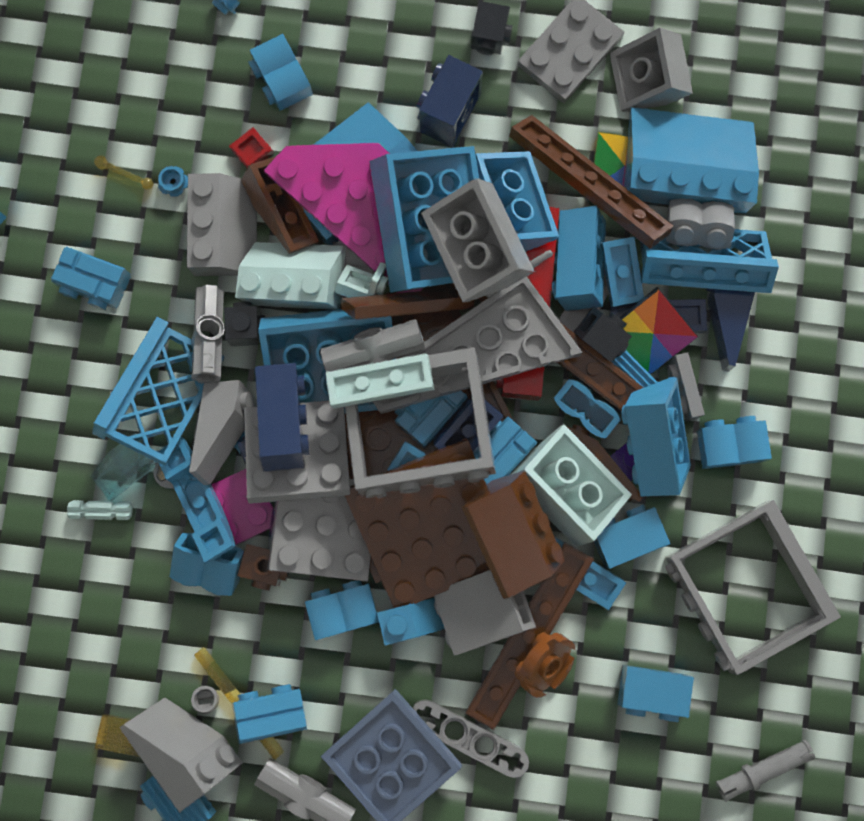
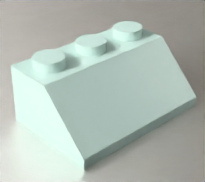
(291, 280)
(573, 486)

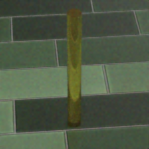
(231, 694)

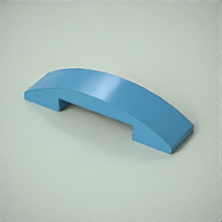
(200, 504)

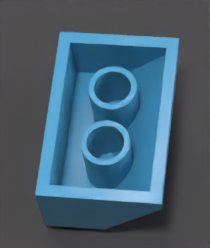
(521, 195)
(657, 438)

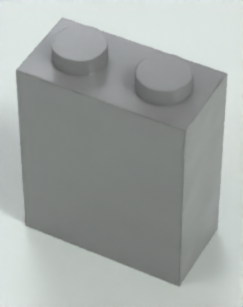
(478, 614)

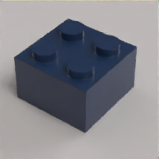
(449, 100)

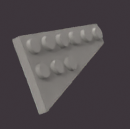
(510, 335)

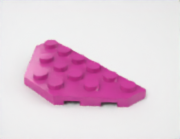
(338, 191)

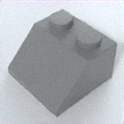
(651, 71)

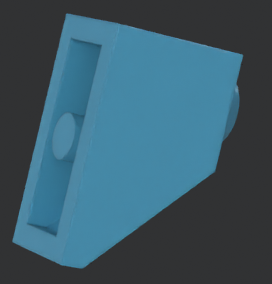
(409, 621)

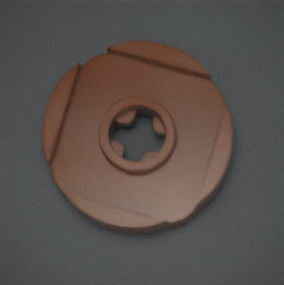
(546, 664)

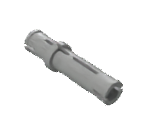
(753, 776)

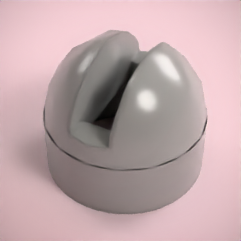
(202, 693)

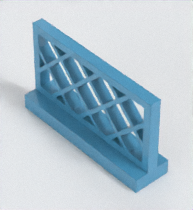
(713, 270)
(131, 385)

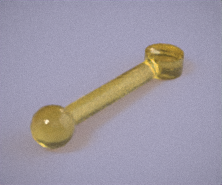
(102, 163)

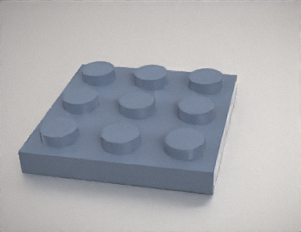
(391, 760)

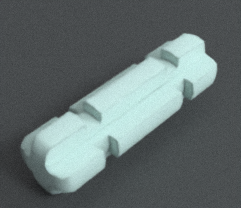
(99, 510)

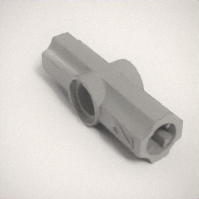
(374, 346)
(207, 350)
(302, 794)

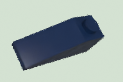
(729, 319)

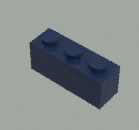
(281, 417)

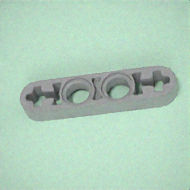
(471, 734)

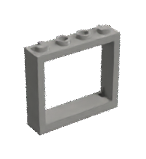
(439, 475)
(797, 563)

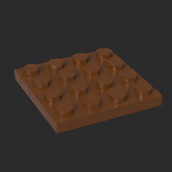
(421, 536)

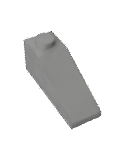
(218, 426)

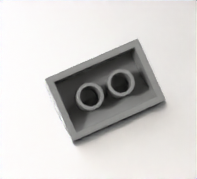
(218, 224)
(477, 240)

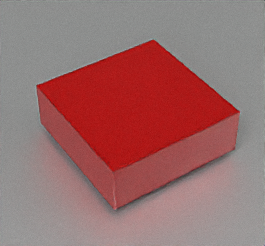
(251, 148)

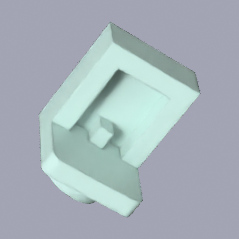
(360, 283)

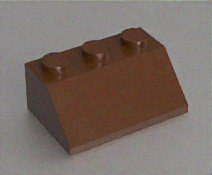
(513, 534)

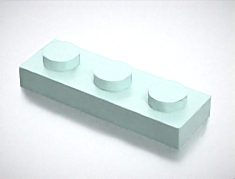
(379, 381)

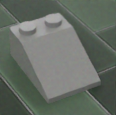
(180, 751)

